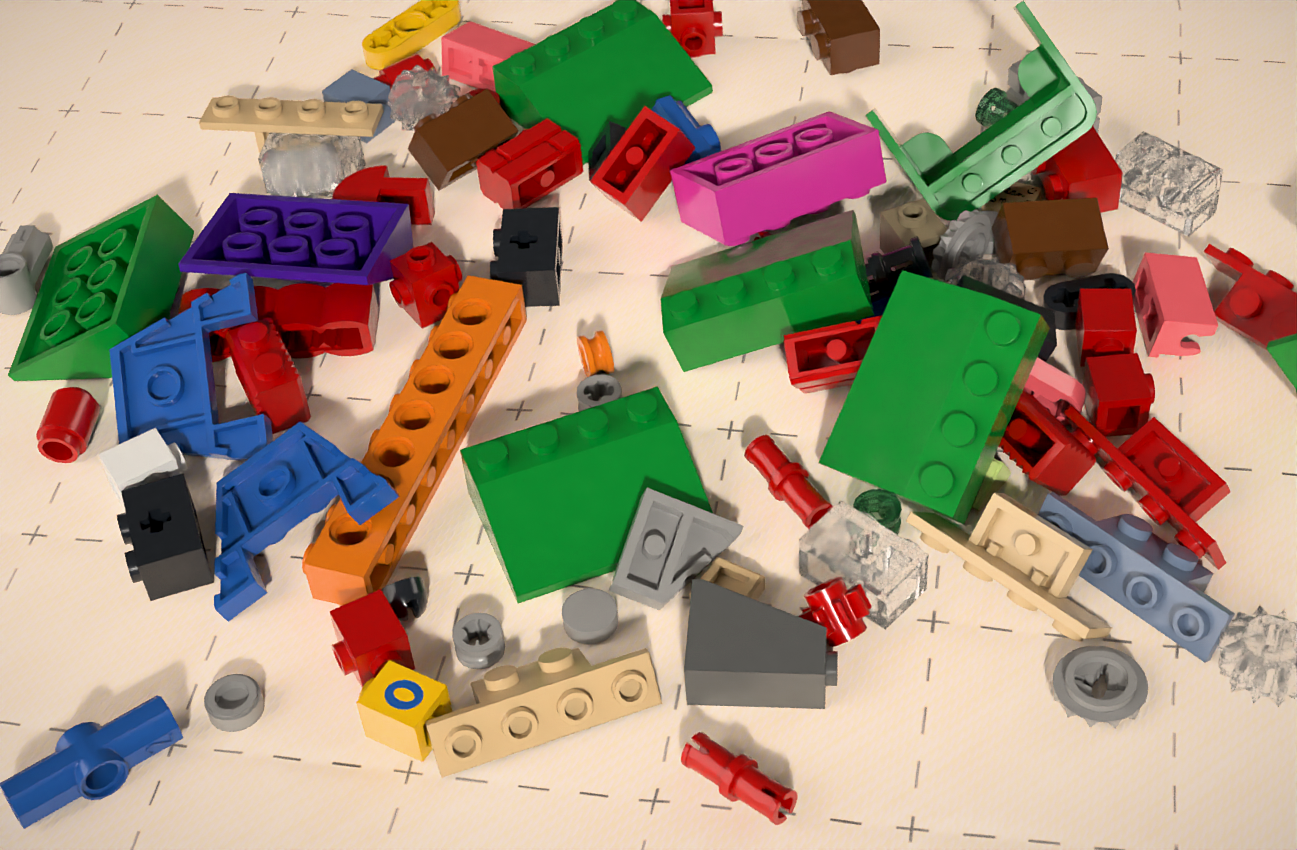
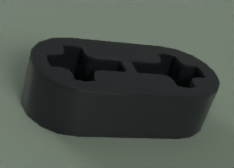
(1064, 296)

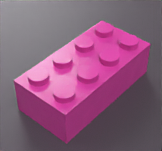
(779, 177)

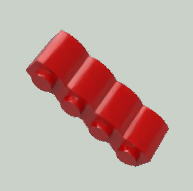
(308, 318)

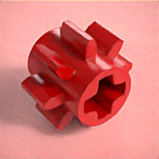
(837, 609)

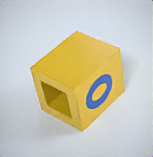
(397, 706)

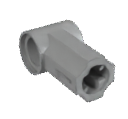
(20, 268)

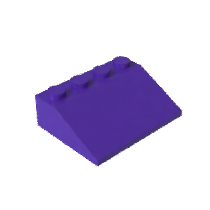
(302, 239)

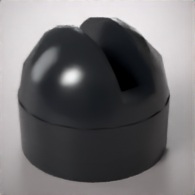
(407, 594)

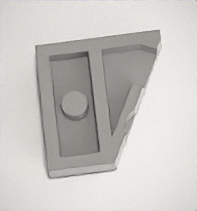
(668, 548)

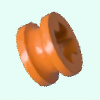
(595, 354)

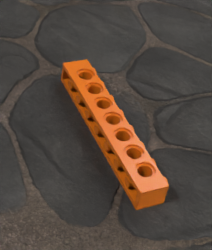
(419, 439)

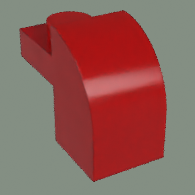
(376, 186)

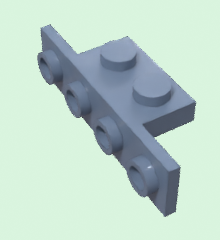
(1146, 575)

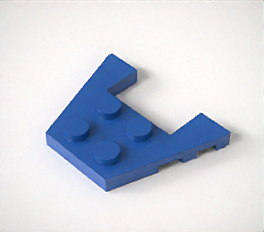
(168, 379)
(276, 493)

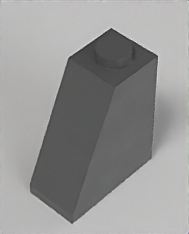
(753, 653)

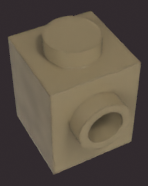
(908, 221)

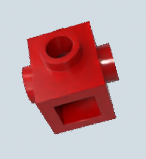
(694, 25)
(424, 283)

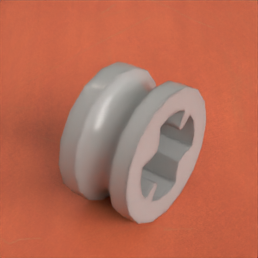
(595, 387)
(482, 655)

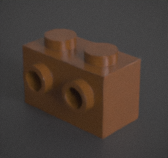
(840, 34)
(456, 139)
(1051, 237)

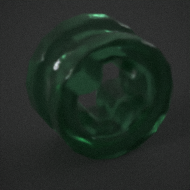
(884, 504)

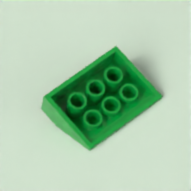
(598, 73)
(765, 291)
(103, 292)
(935, 394)
(569, 489)

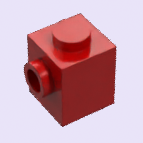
(1105, 323)
(1117, 393)
(369, 637)

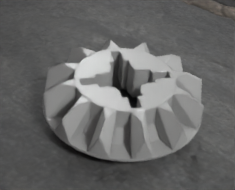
(962, 240)
(1080, 670)

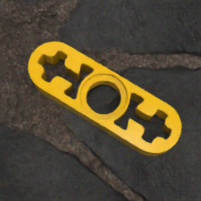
(392, 42)

